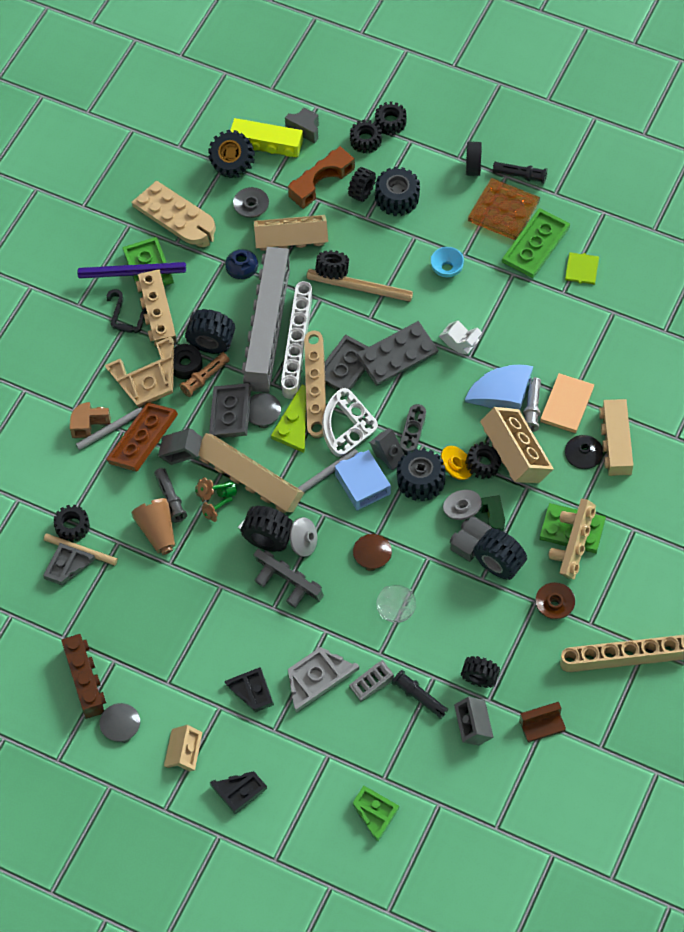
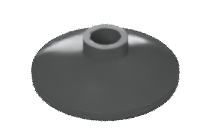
(248, 197)

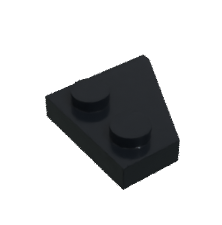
(251, 689)

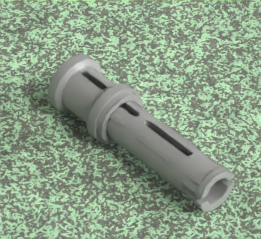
(532, 411)

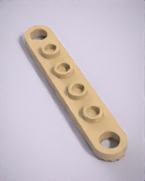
(315, 382)

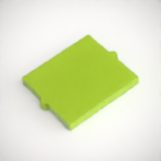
(582, 268)

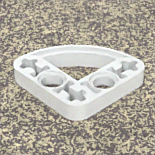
(359, 427)

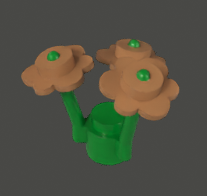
(205, 489)

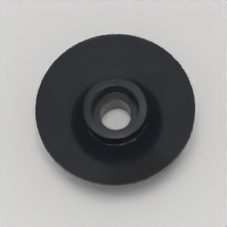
(584, 458)

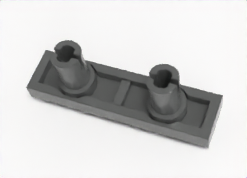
(282, 569)

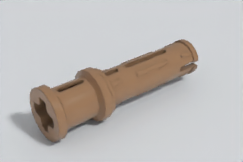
(197, 379)

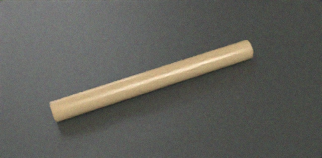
(98, 555)

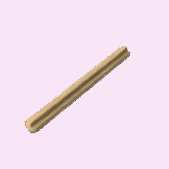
(364, 286)

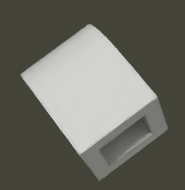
(459, 338)

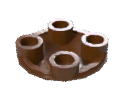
(372, 551)

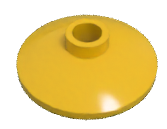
(454, 462)

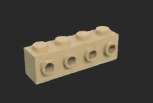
(156, 306)

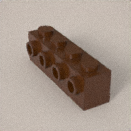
(83, 677)

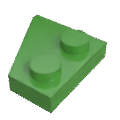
(375, 811)

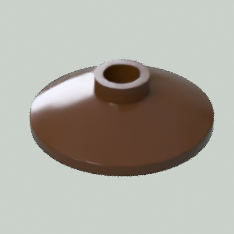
(555, 593)

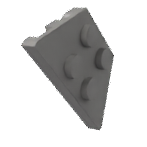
(317, 675)

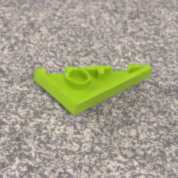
(291, 427)

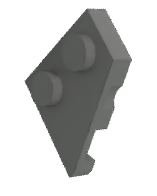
(67, 563)

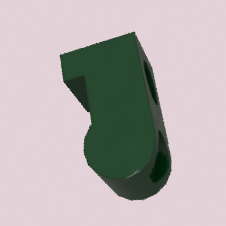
(495, 512)

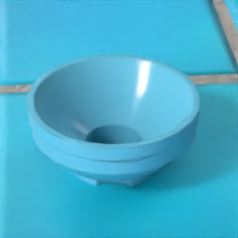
(449, 256)

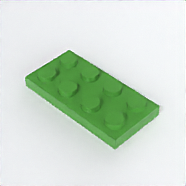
(536, 243)

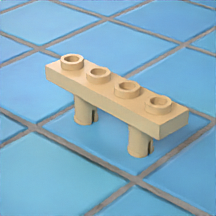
(576, 545)

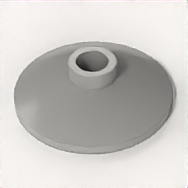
(462, 504)
(303, 537)

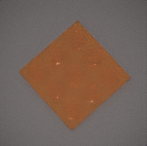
(504, 209)

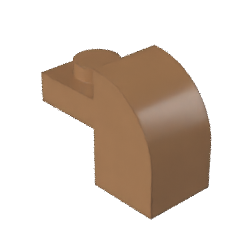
(84, 417)

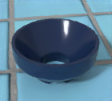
(244, 269)

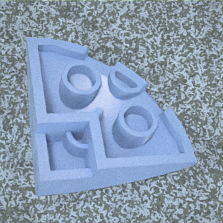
(501, 387)

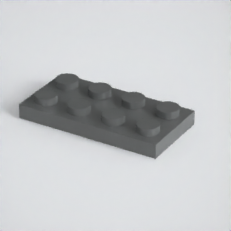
(397, 353)

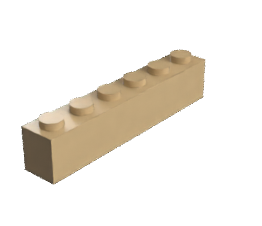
(250, 473)

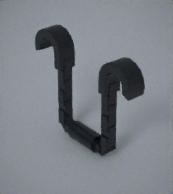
(123, 327)

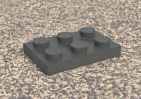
(343, 366)
(230, 410)

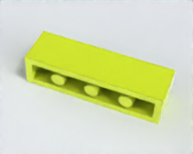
(270, 137)

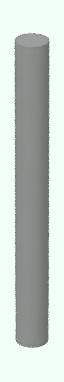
(108, 429)
(326, 472)

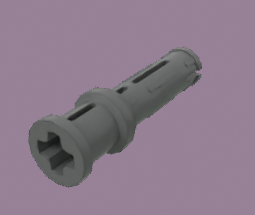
(176, 510)

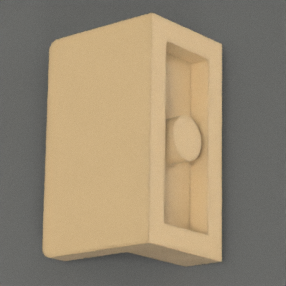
(183, 748)

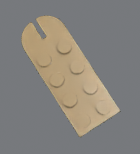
(176, 214)

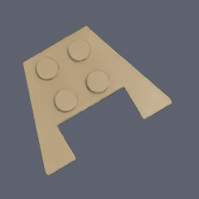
(149, 381)

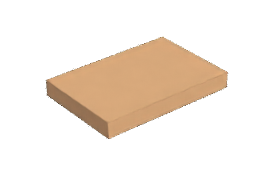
(567, 403)

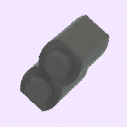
(465, 540)

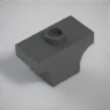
(306, 121)
(387, 448)

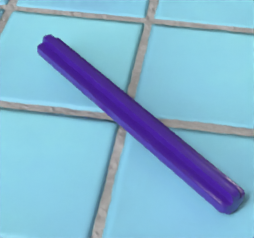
(130, 270)

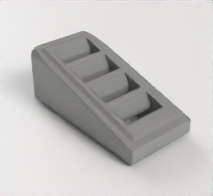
(383, 681)

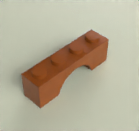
(336, 164)

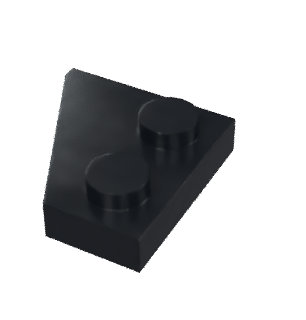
(239, 790)

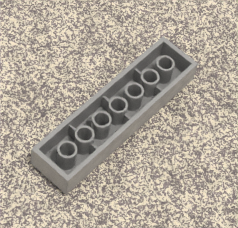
(267, 319)

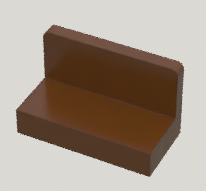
(542, 722)

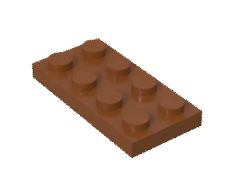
(142, 436)

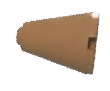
(156, 524)

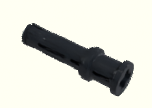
(528, 172)
(412, 689)

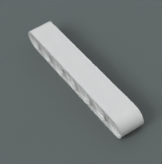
(296, 346)

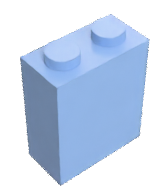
(362, 479)

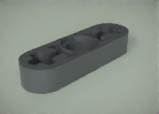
(412, 422)

